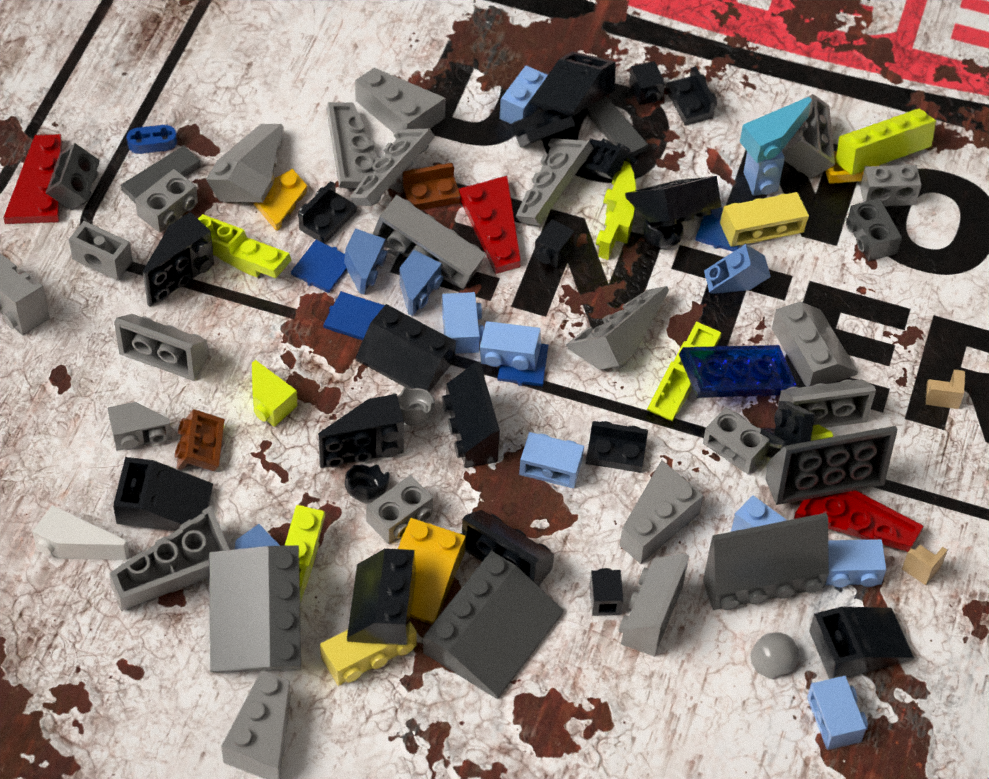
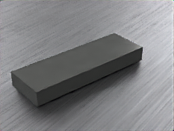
(615, 126)
(181, 160)

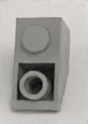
(137, 426)

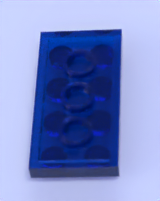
(736, 370)

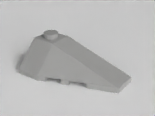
(247, 168)
(621, 333)

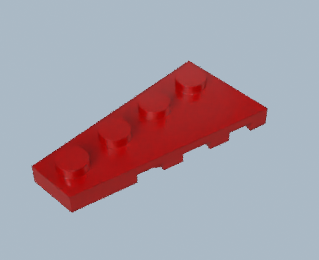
(29, 199)
(492, 219)
(863, 518)

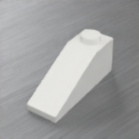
(75, 538)

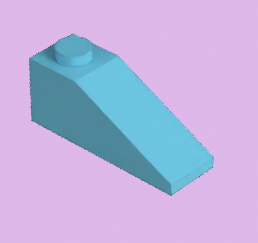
(771, 133)

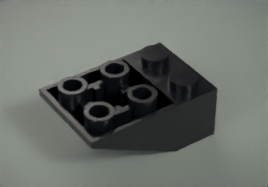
(575, 83)
(178, 258)
(364, 433)
(158, 495)
(858, 640)

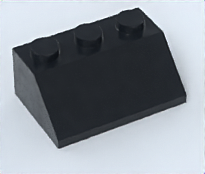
(677, 200)
(406, 350)
(472, 417)
(489, 533)
(383, 598)

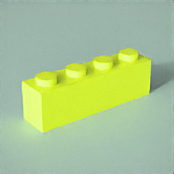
(885, 141)

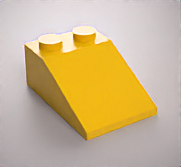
(437, 562)

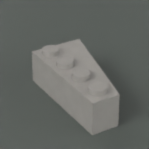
(410, 229)
(170, 563)

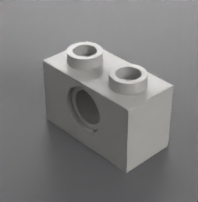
(100, 250)

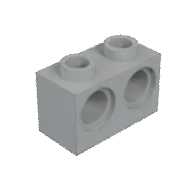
(891, 184)
(166, 200)
(734, 444)
(395, 505)

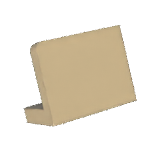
(946, 393)
(923, 563)

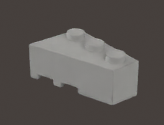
(398, 102)
(812, 145)
(21, 301)
(660, 513)
(259, 729)

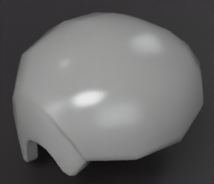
(416, 405)
(774, 655)

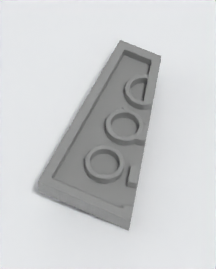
(351, 146)
(397, 158)
(556, 173)

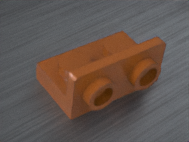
(431, 186)
(199, 440)

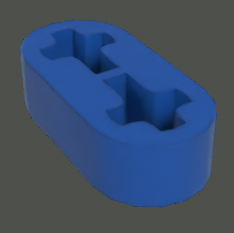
(151, 139)

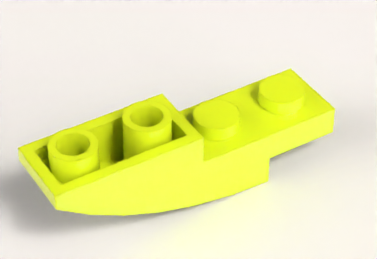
(618, 212)
(243, 253)
(305, 532)

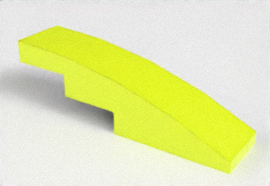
(675, 384)

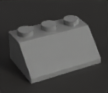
(812, 344)
(161, 345)
(834, 403)
(654, 603)

